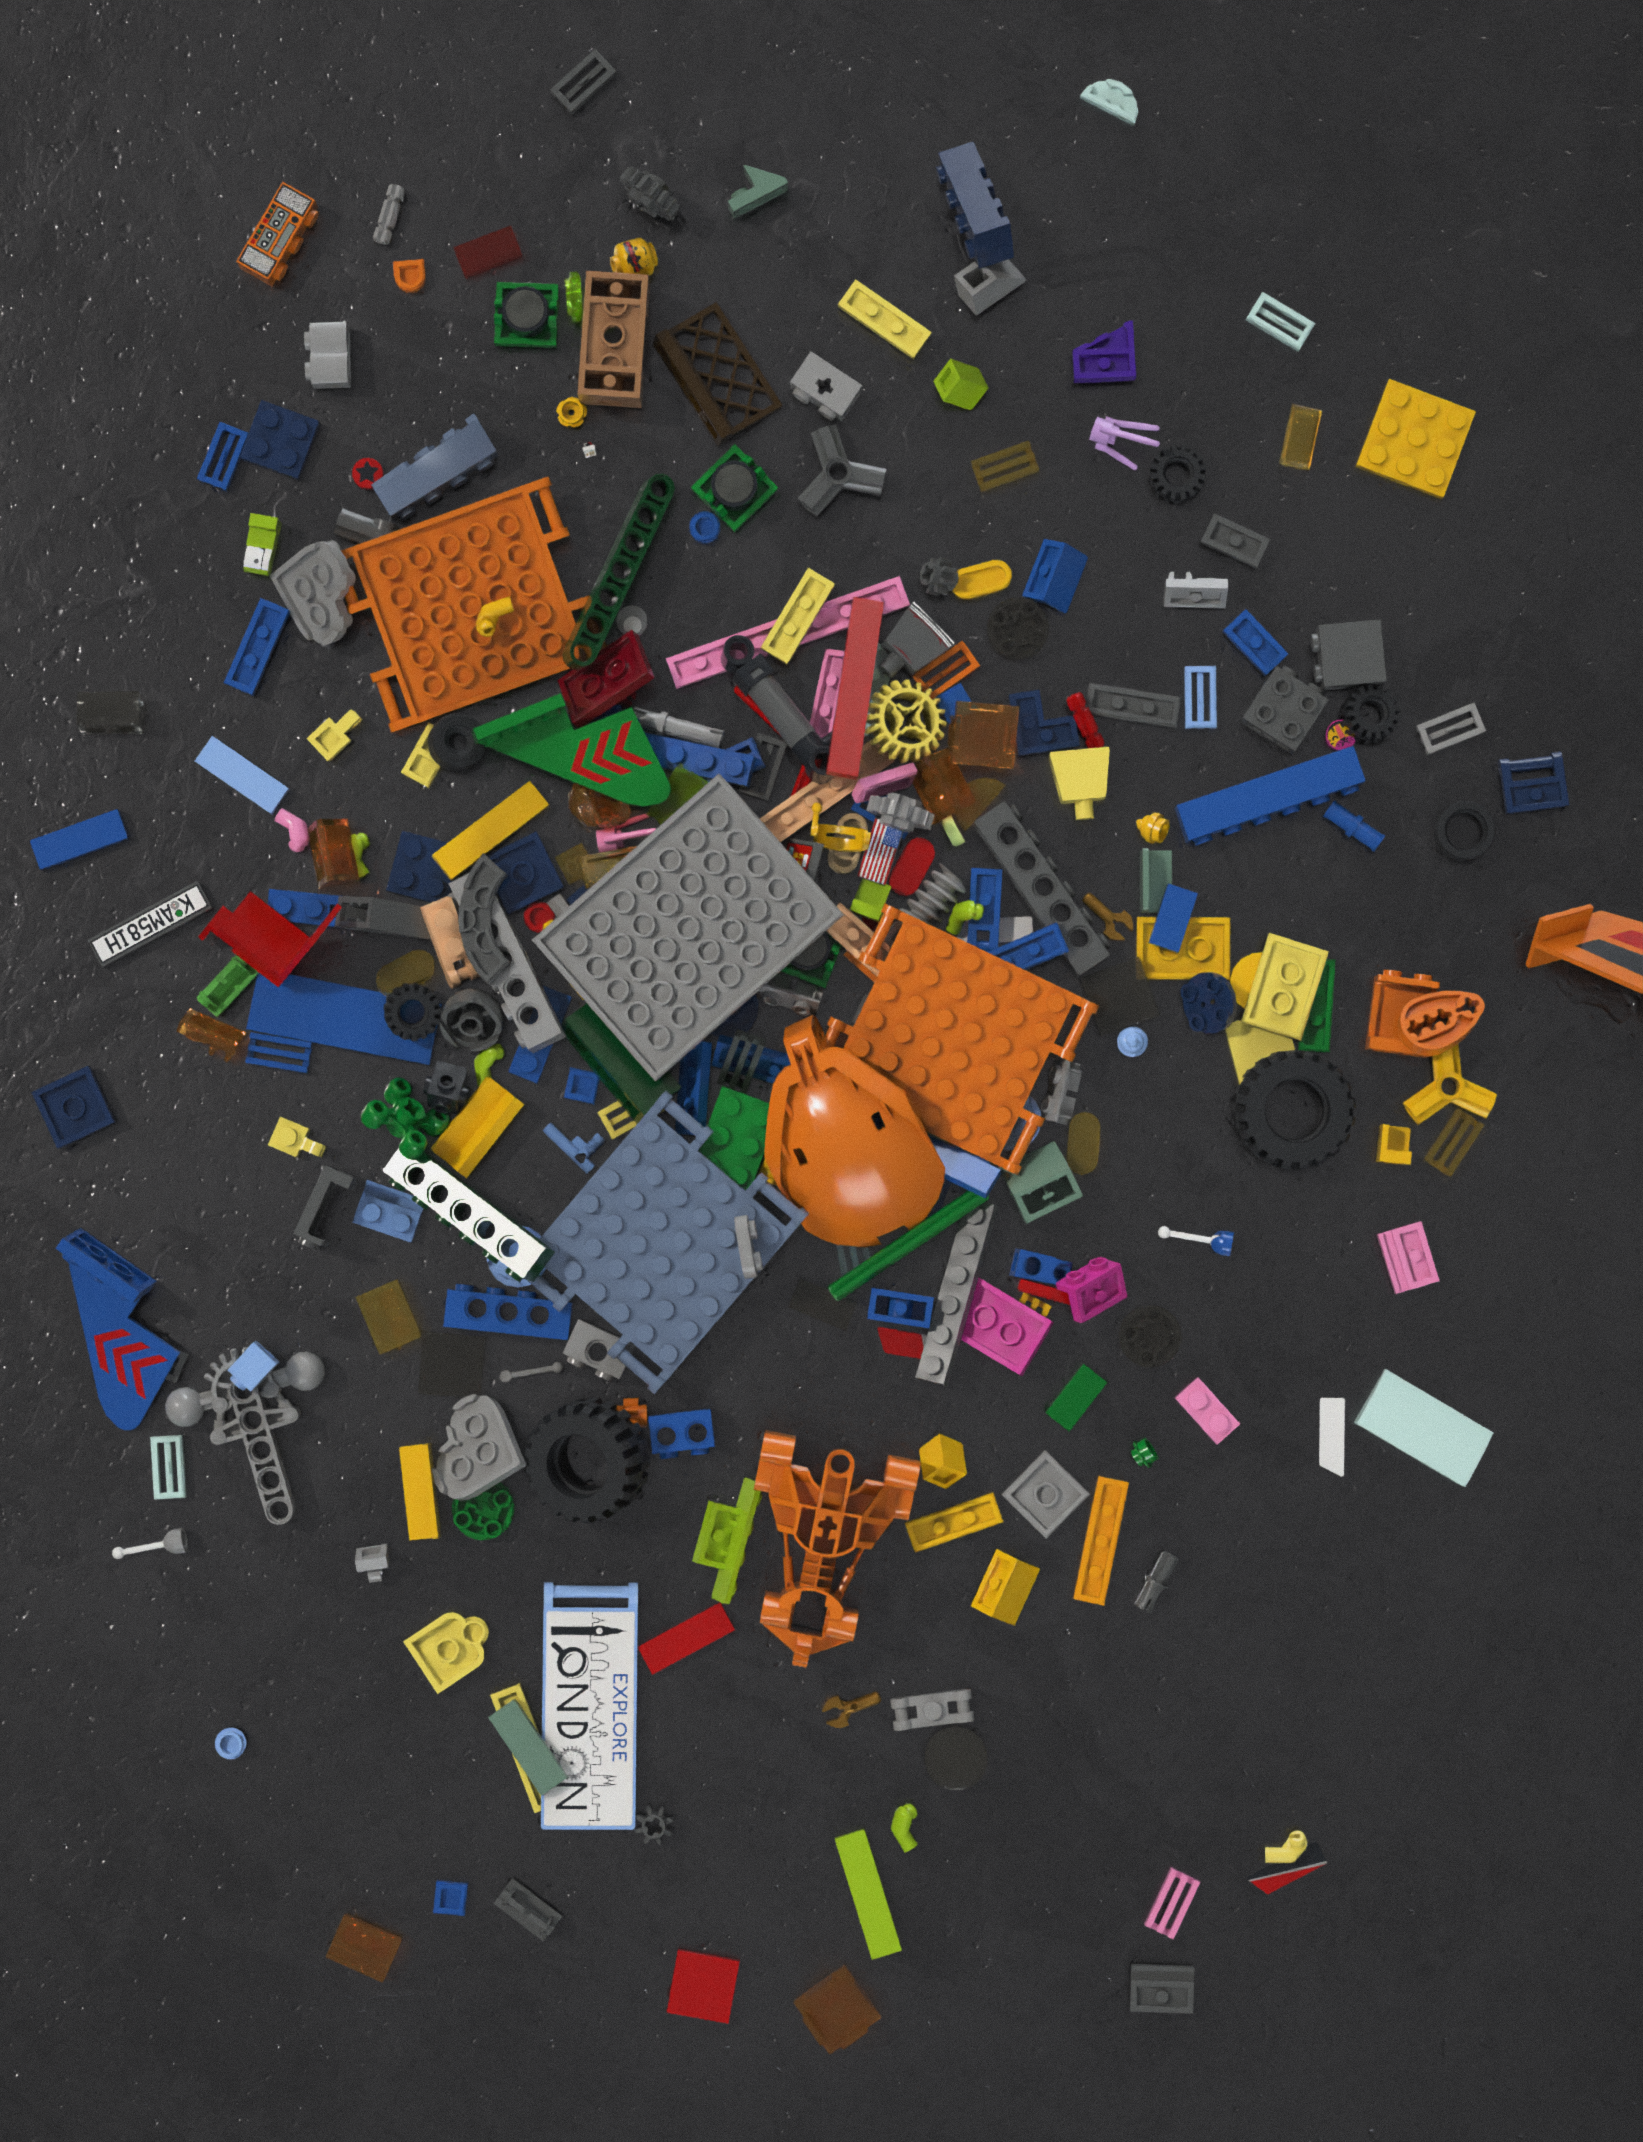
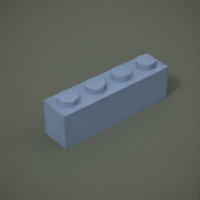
(436, 470)

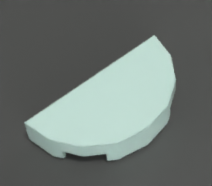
(1112, 98)

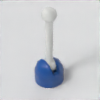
(1220, 1242)

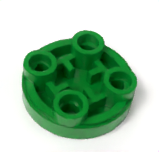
(486, 1514)

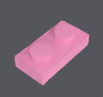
(1207, 1410)

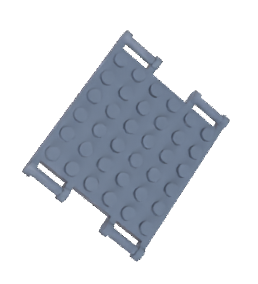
(659, 1242)

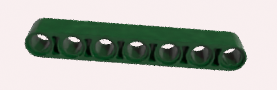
(629, 561)

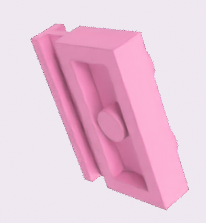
(1407, 1257)

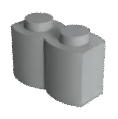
(329, 355)

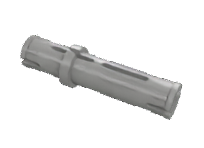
(683, 729)

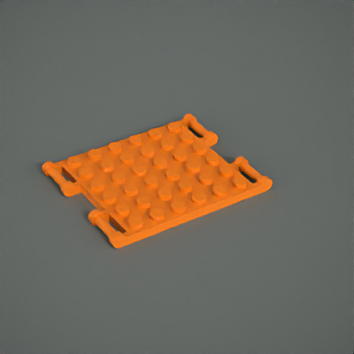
(431, 587)
(960, 1034)

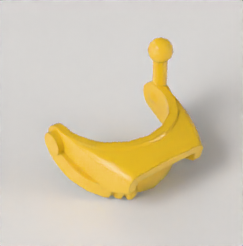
(819, 832)

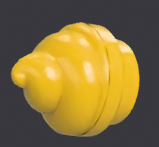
(1153, 827)

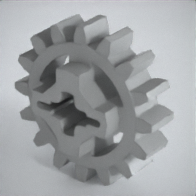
(900, 812)

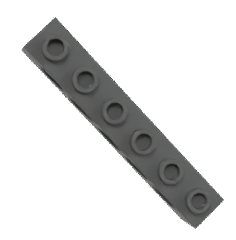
(989, 828)

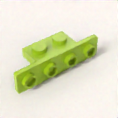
(725, 1538)

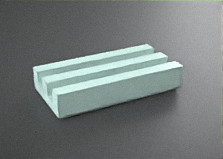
(1276, 333)
(178, 1439)

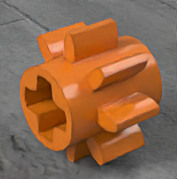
(638, 1412)

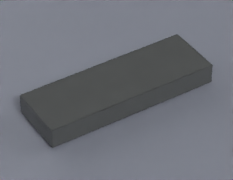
(1133, 705)

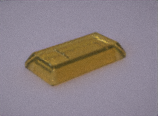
(1300, 437)

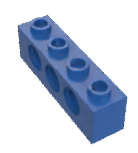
(459, 1315)

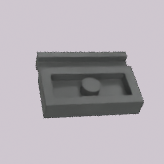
(1162, 1988)

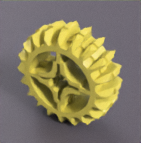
(925, 734)

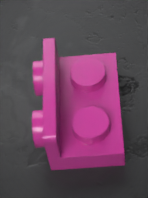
(1093, 1288)

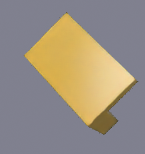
(1005, 1587)

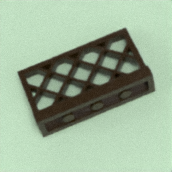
(691, 380)

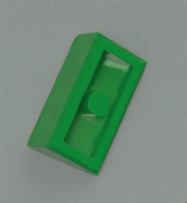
(1076, 1397)

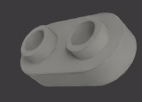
(750, 1260)

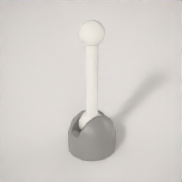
(174, 1542)

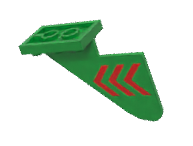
(602, 756)

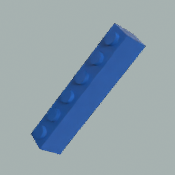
(1270, 794)

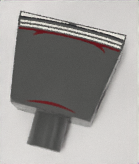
(913, 642)

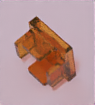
(983, 734)
(837, 2010)

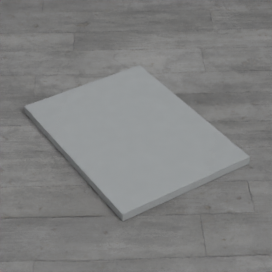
(687, 927)

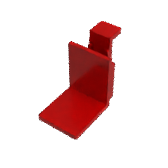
(264, 937)

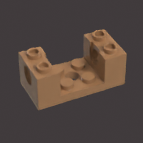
(610, 371)

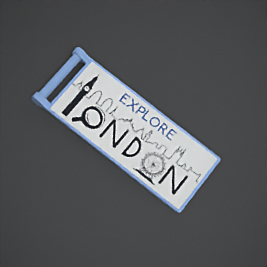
(590, 1708)

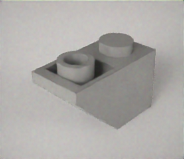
(987, 285)

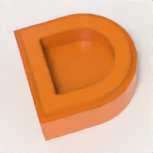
(410, 274)

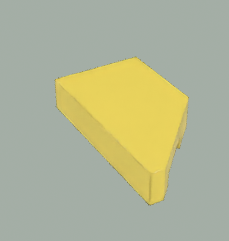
(420, 764)

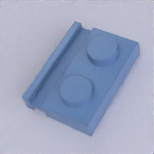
(388, 1211)

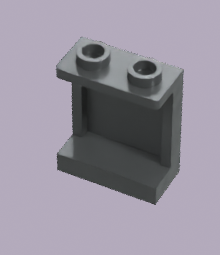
(318, 1203)

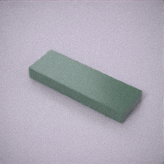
(528, 1747)

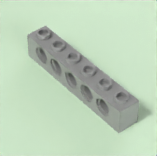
(547, 1027)

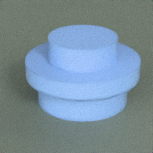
(230, 1743)

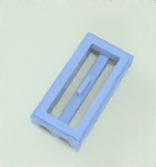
(1200, 723)

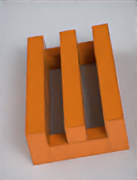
(968, 656)

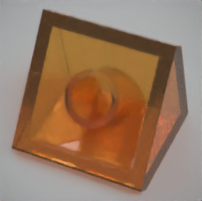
(332, 852)

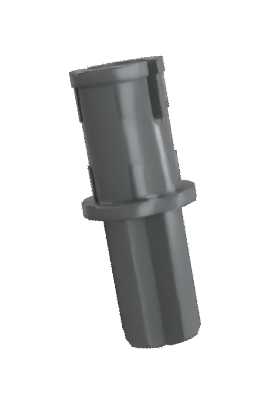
(1156, 1581)

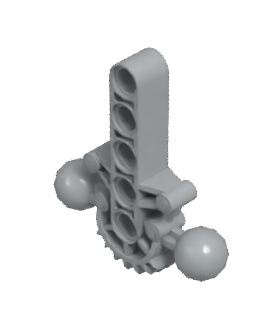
(186, 1407)

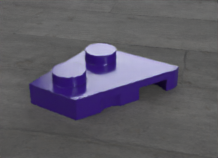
(1106, 358)

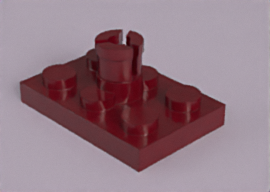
(607, 681)

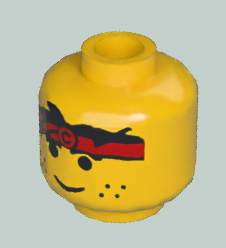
(634, 257)

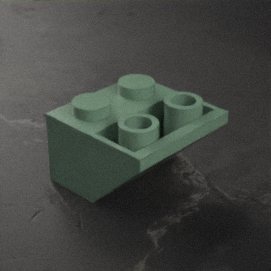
(1042, 1183)

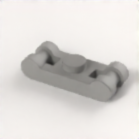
(932, 1709)

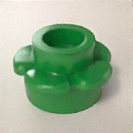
(1144, 1453)

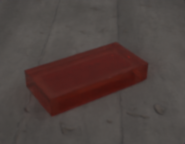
(487, 251)

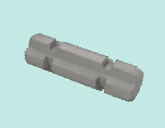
(389, 214)

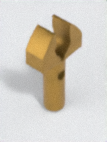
(1108, 917)
(849, 1707)

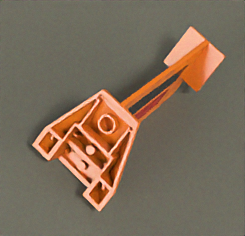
(1593, 941)

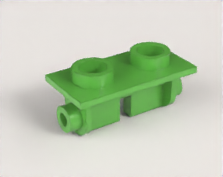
(227, 986)

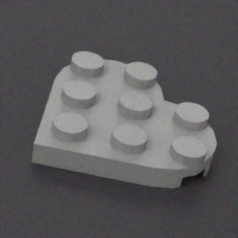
(314, 591)
(478, 1449)

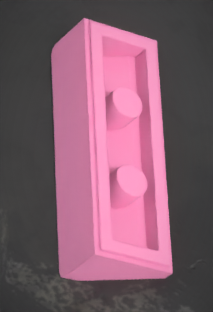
(827, 692)

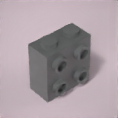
(1349, 655)
(1285, 709)

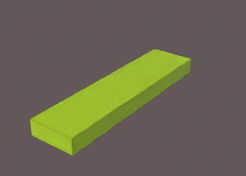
(868, 1894)

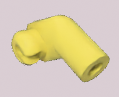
(1289, 1851)

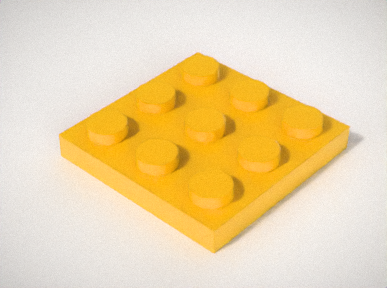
(1415, 439)

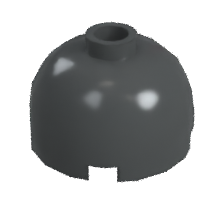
(471, 1019)

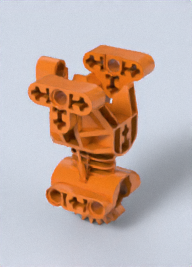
(827, 1525)

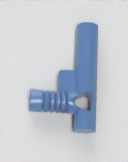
(576, 1146)

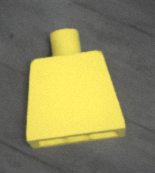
(1081, 778)

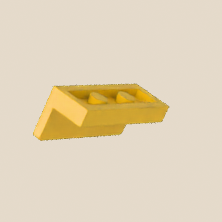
(477, 1126)
(420, 1492)

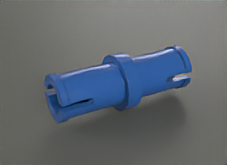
(1354, 826)

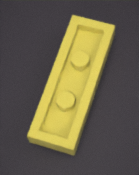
(884, 319)
(797, 616)

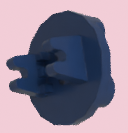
(1212, 1016)

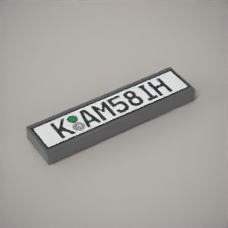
(150, 924)

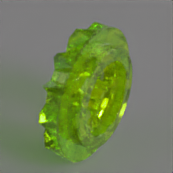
(574, 296)

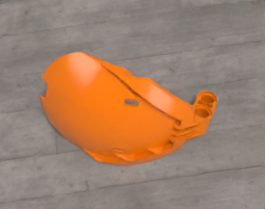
(855, 1176)

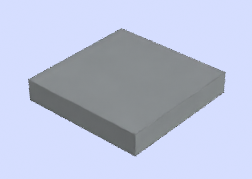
(1045, 1494)

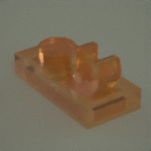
(211, 1031)

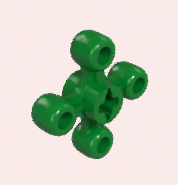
(404, 1118)

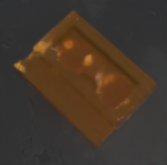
(363, 1947)

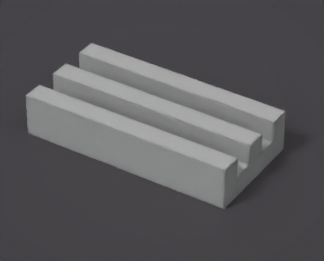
(1425, 739)

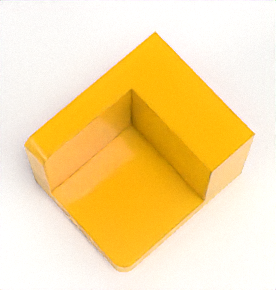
(1393, 1145)
(942, 1461)

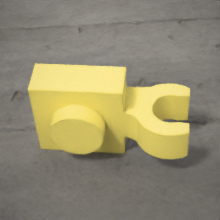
(331, 737)
(293, 1138)

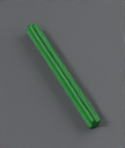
(905, 1244)

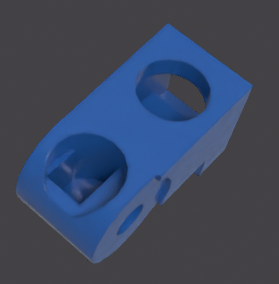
(1038, 1267)

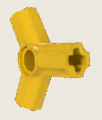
(1466, 1096)

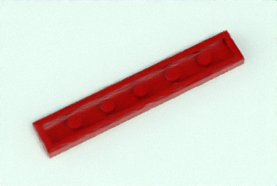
(854, 688)

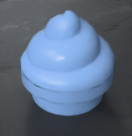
(1132, 1041)

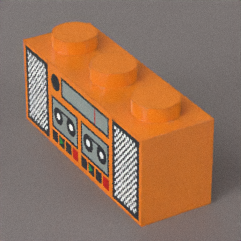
(278, 234)

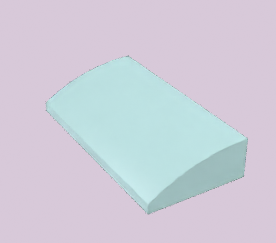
(1424, 1428)

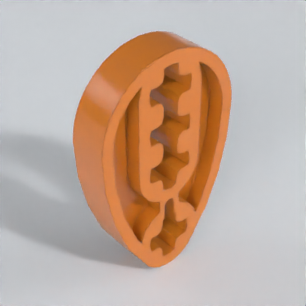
(1443, 1036)

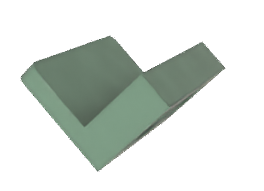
(1154, 877)

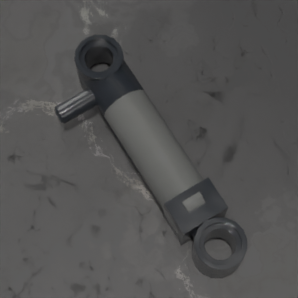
(757, 680)

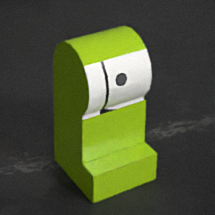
(261, 544)

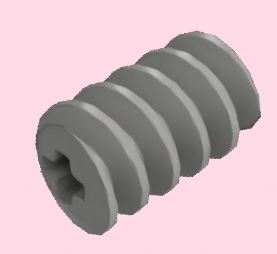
(936, 896)

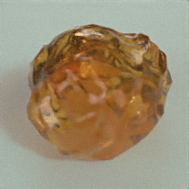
(596, 809)

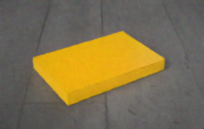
(1202, 949)

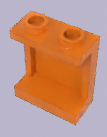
(1388, 999)

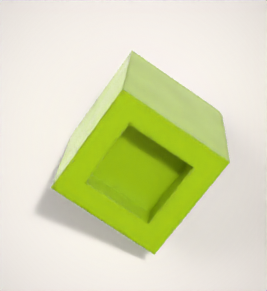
(960, 384)
(870, 899)

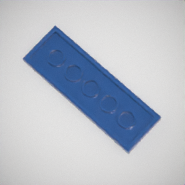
(335, 1017)

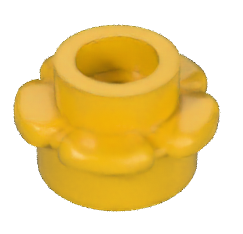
(571, 420)

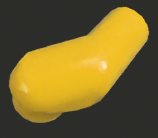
(489, 616)

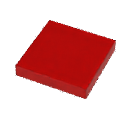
(703, 1986)

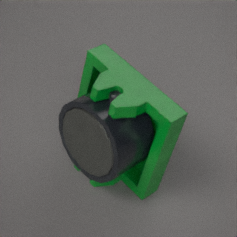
(526, 314)
(734, 488)
(816, 961)

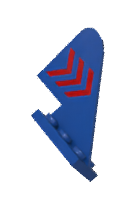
(123, 1354)

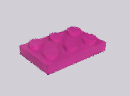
(1004, 1328)

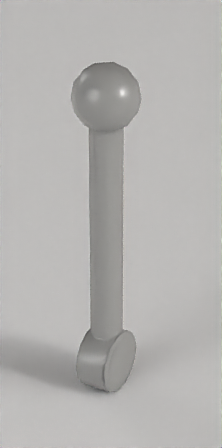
(506, 1375)

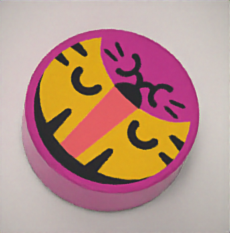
(1336, 736)

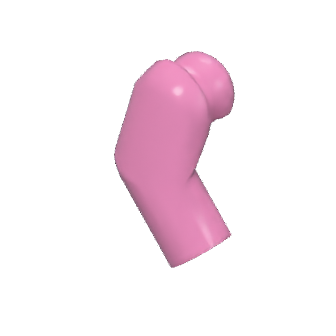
(297, 830)

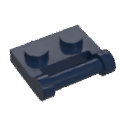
(1533, 793)

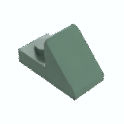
(764, 188)

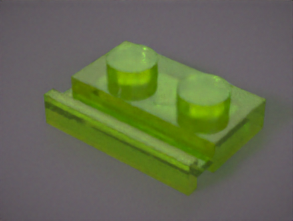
(683, 787)

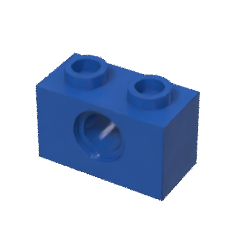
(900, 1308)

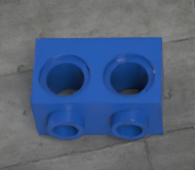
(680, 1423)

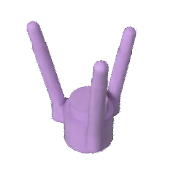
(1107, 430)

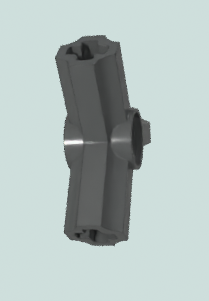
(832, 454)

